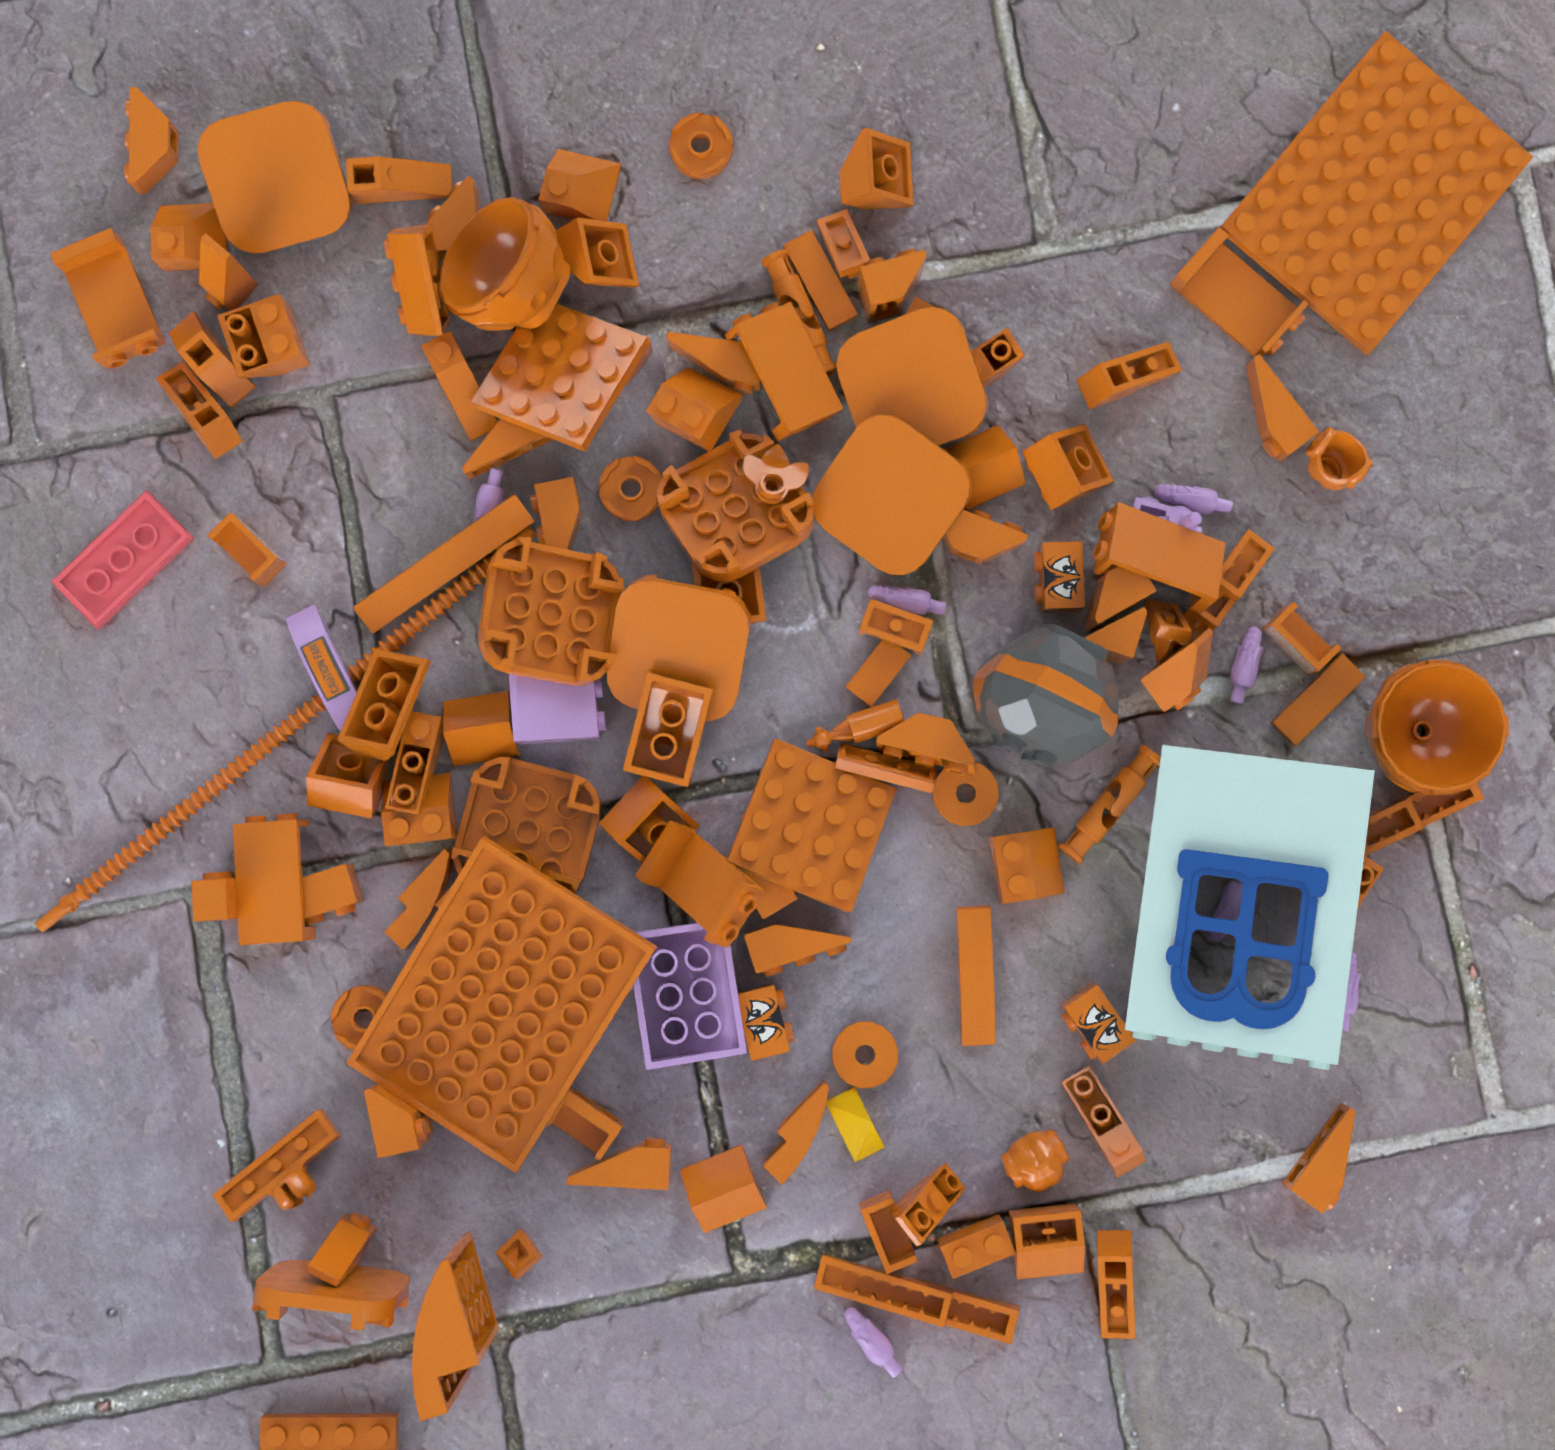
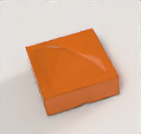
(519, 1254)

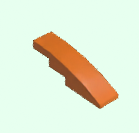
(1237, 573)
(975, 975)

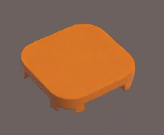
(275, 176)
(915, 371)
(891, 494)
(723, 519)
(549, 613)
(680, 635)
(534, 814)
(365, 1293)

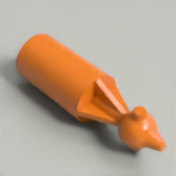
(860, 725)

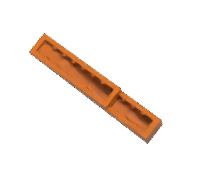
(443, 563)
(1412, 814)
(918, 1298)

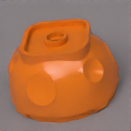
(504, 267)
(1461, 726)

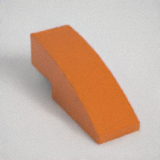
(420, 901)
(798, 1134)

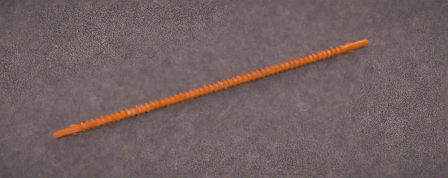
(70, 902)

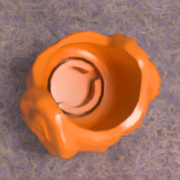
(1337, 459)
(1036, 1160)

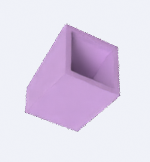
(555, 711)

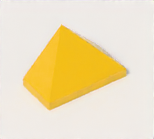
(854, 1124)

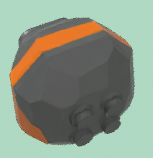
(1048, 696)

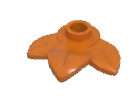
(774, 471)

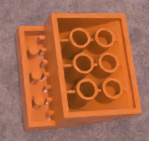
(451, 1329)

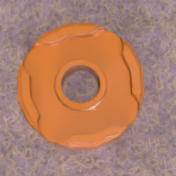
(703, 164)
(616, 475)
(962, 813)
(346, 1008)
(877, 1070)

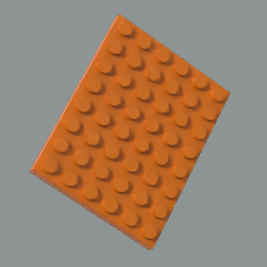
(1376, 193)
(501, 1004)

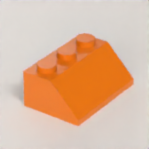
(417, 279)
(383, 704)

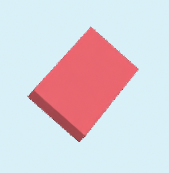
(122, 559)

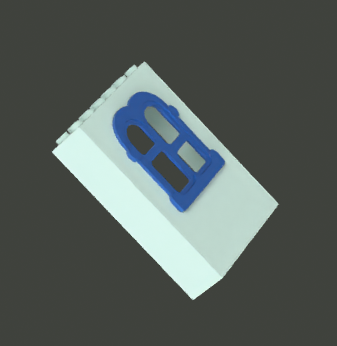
(1260, 826)

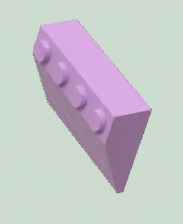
(687, 999)

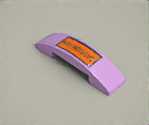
(322, 662)

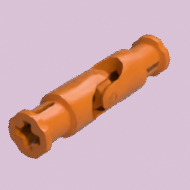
(788, 289)
(1126, 786)

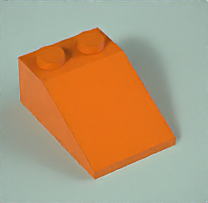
(668, 730)

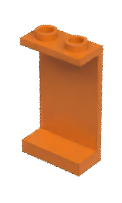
(1237, 297)
(110, 298)
(787, 368)
(1161, 552)
(270, 880)
(701, 882)

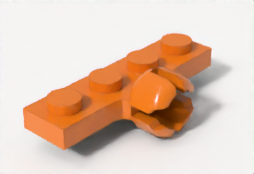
(280, 1169)

